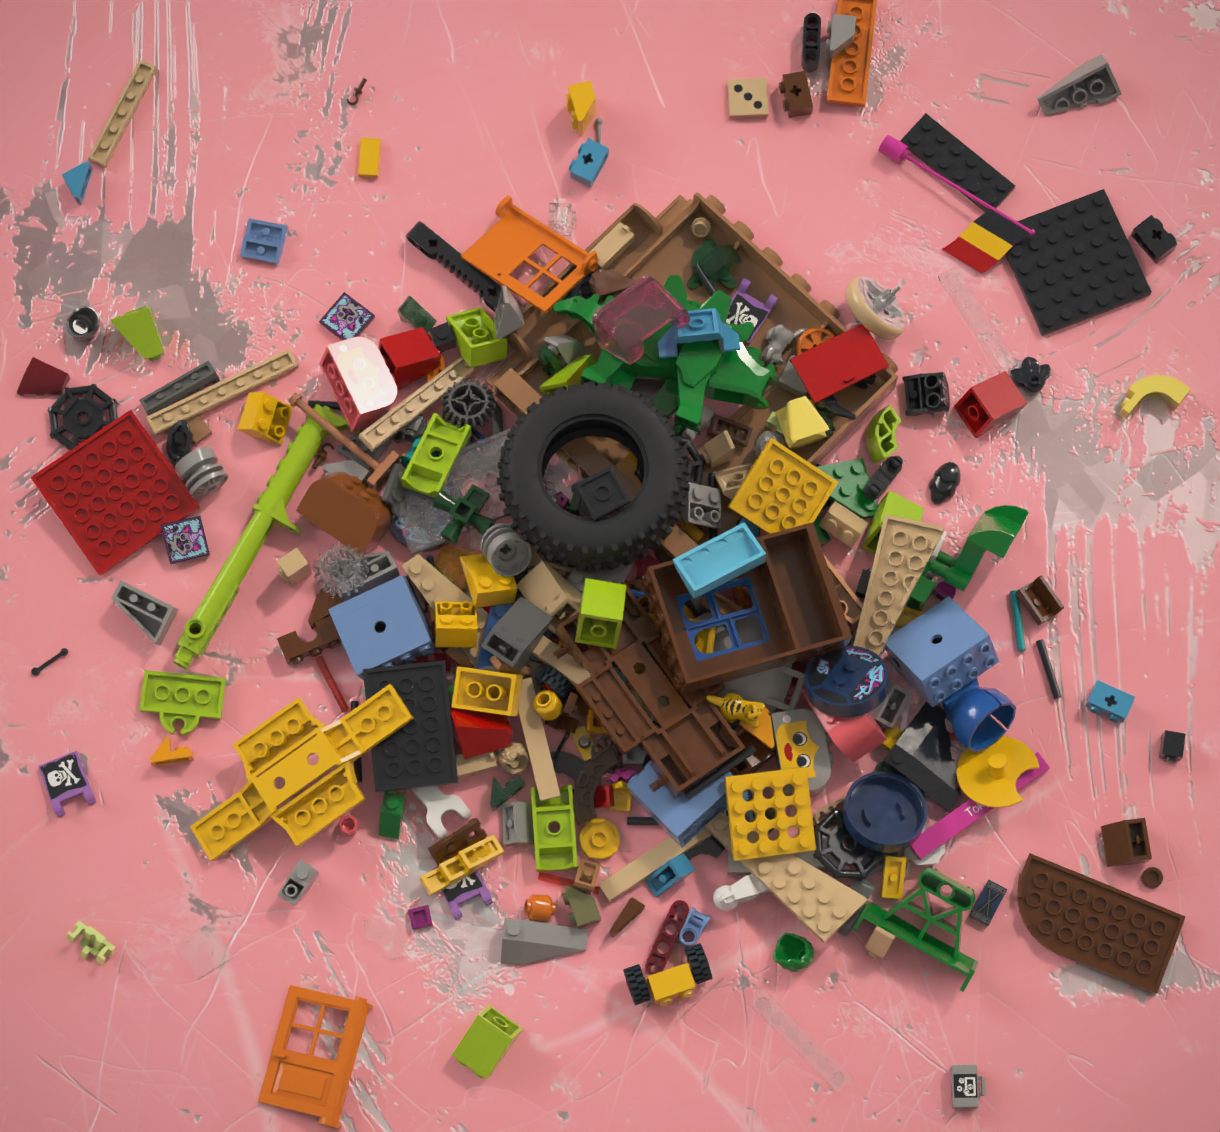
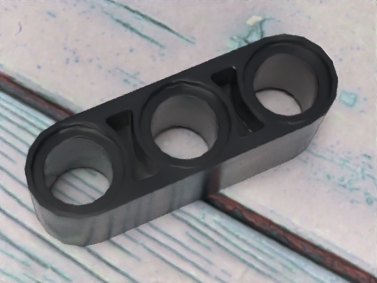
(811, 34)

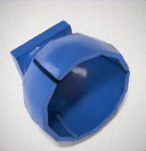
(971, 718)

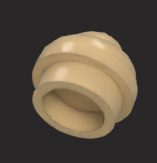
(700, 227)

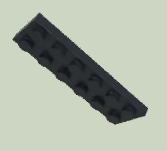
(957, 162)

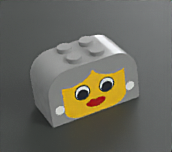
(802, 743)

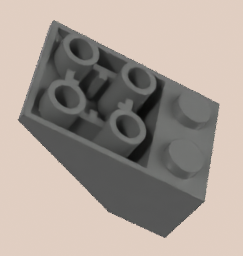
(517, 633)

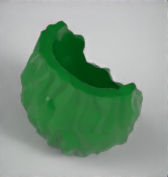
(793, 952)

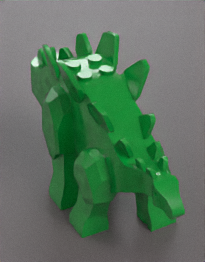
(697, 370)

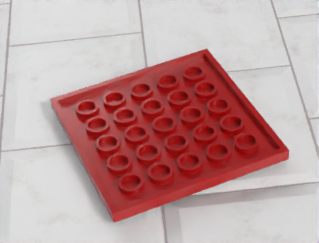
(114, 492)

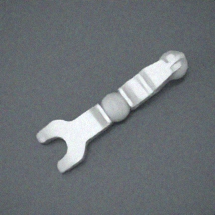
(439, 804)
(749, 887)

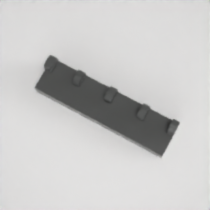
(179, 388)

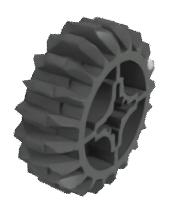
(483, 408)

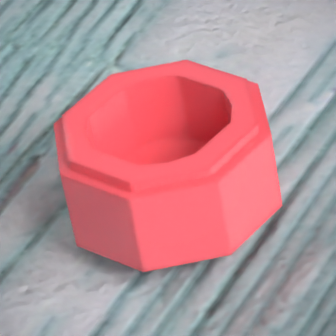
(348, 825)

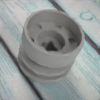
(201, 472)
(505, 550)

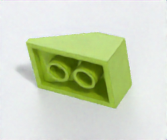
(477, 337)

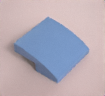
(264, 240)

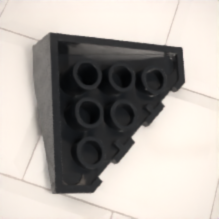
(925, 757)

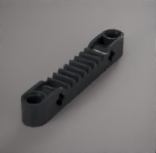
(423, 237)

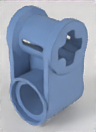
(695, 925)

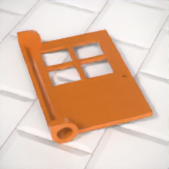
(514, 241)
(308, 1081)

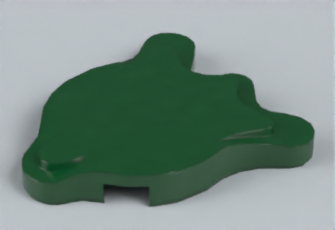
(724, 278)

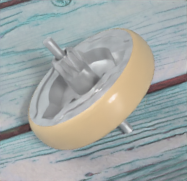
(875, 307)

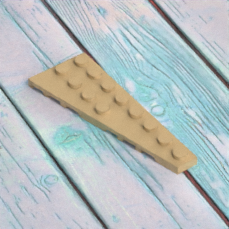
(896, 569)
(438, 588)
(805, 890)

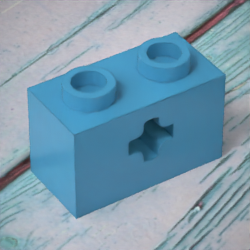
(588, 173)
(1120, 702)

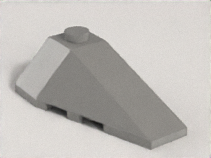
(1084, 86)
(536, 941)

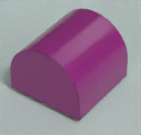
(944, 590)

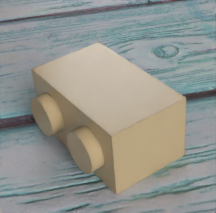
(843, 524)
(293, 567)

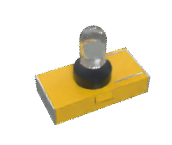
(583, 742)

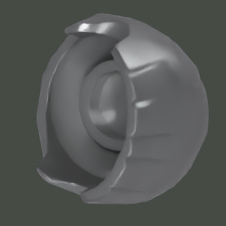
(83, 323)

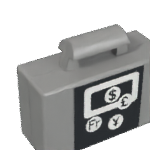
(965, 1086)

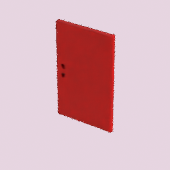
(843, 358)

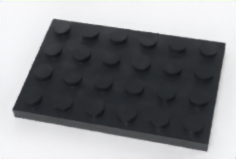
(424, 748)

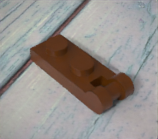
(457, 841)

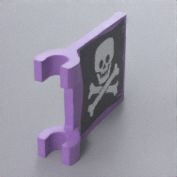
(748, 309)
(65, 780)
(464, 890)

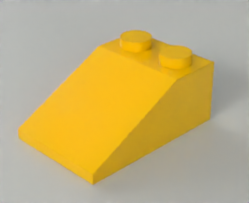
(486, 585)
(487, 691)

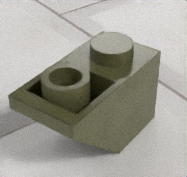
(582, 906)

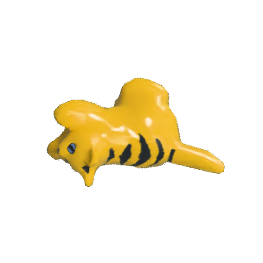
(734, 708)

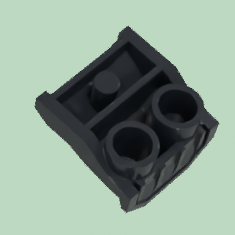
(926, 393)

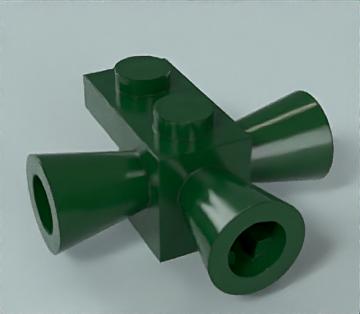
(464, 512)

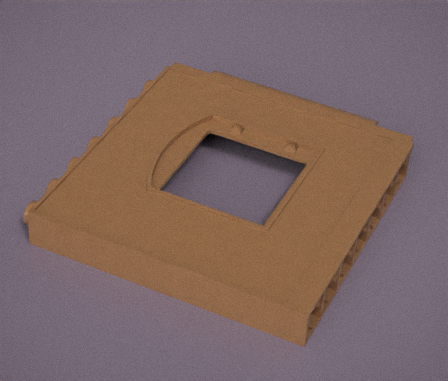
(663, 249)

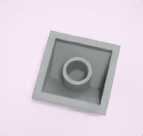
(508, 314)

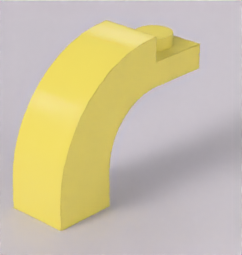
(1155, 386)

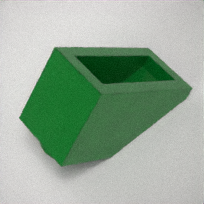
(392, 815)

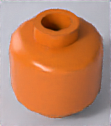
(539, 907)

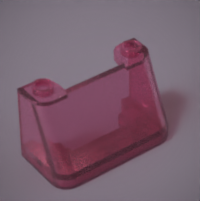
(634, 317)

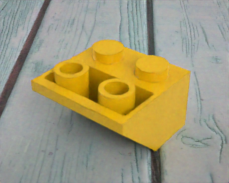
(581, 105)
(265, 417)
(455, 624)

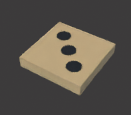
(747, 98)

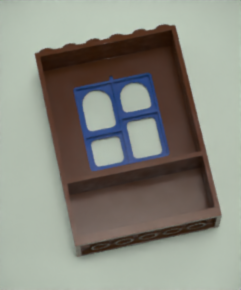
(789, 597)

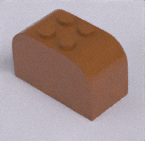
(347, 510)

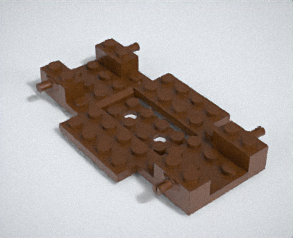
(689, 740)

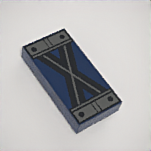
(988, 902)

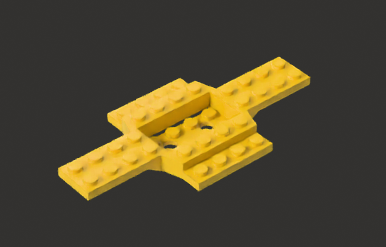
(282, 750)

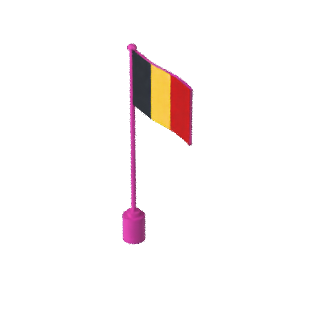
(986, 237)

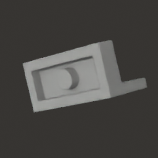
(517, 823)

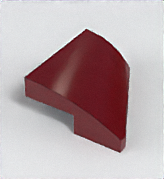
(42, 379)

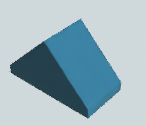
(78, 179)

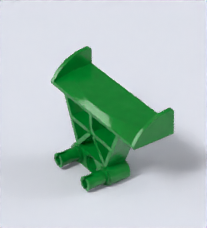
(992, 532)
(960, 898)

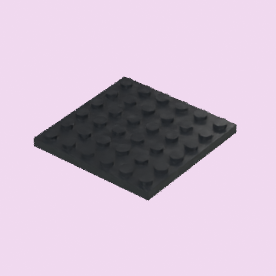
(1076, 263)

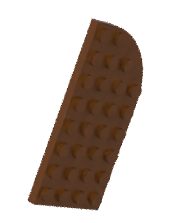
(1097, 923)

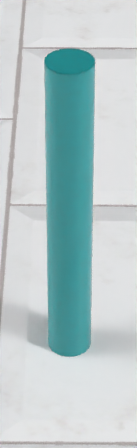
(1017, 621)

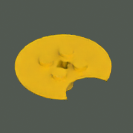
(992, 774)

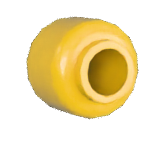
(547, 705)

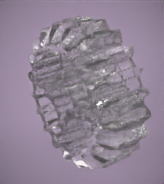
(357, 566)

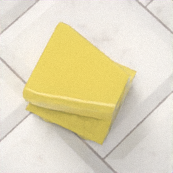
(801, 423)

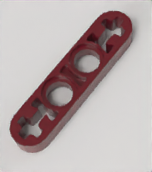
(664, 937)

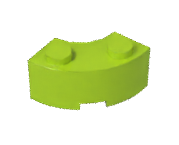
(881, 434)

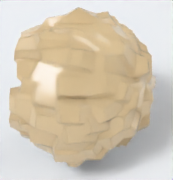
(514, 758)

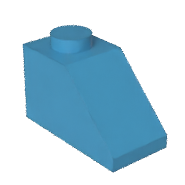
(669, 874)

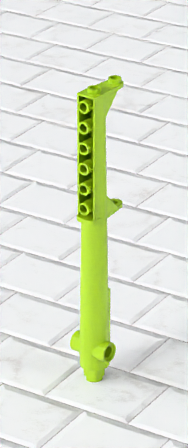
(267, 513)

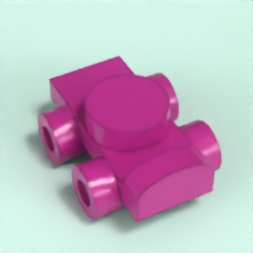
(620, 774)

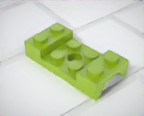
(430, 473)
(558, 849)

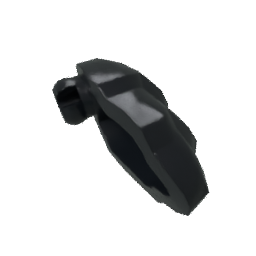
(179, 441)
(944, 482)

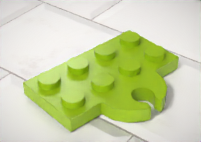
(182, 698)

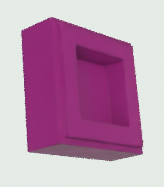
(420, 917)

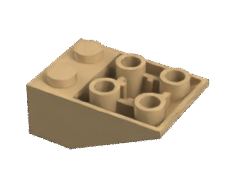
(550, 593)

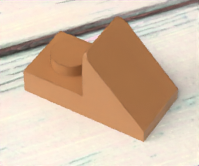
(586, 876)

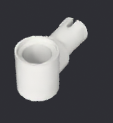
(707, 415)

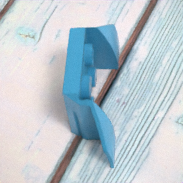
(703, 326)

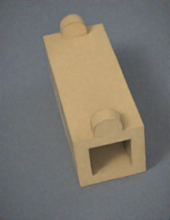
(613, 245)
(476, 765)

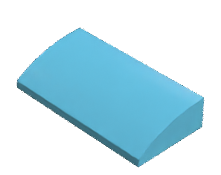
(719, 560)

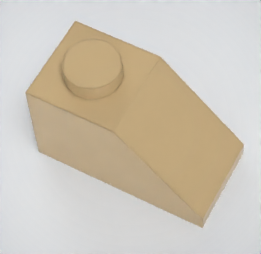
(719, 450)
(879, 943)

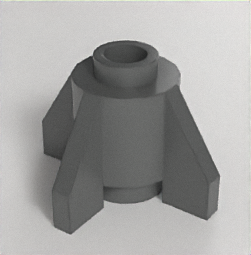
(413, 430)

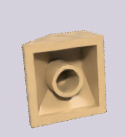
(731, 478)

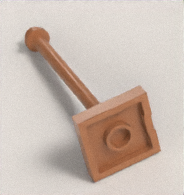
(381, 470)

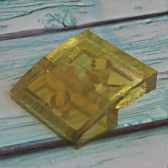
(450, 566)

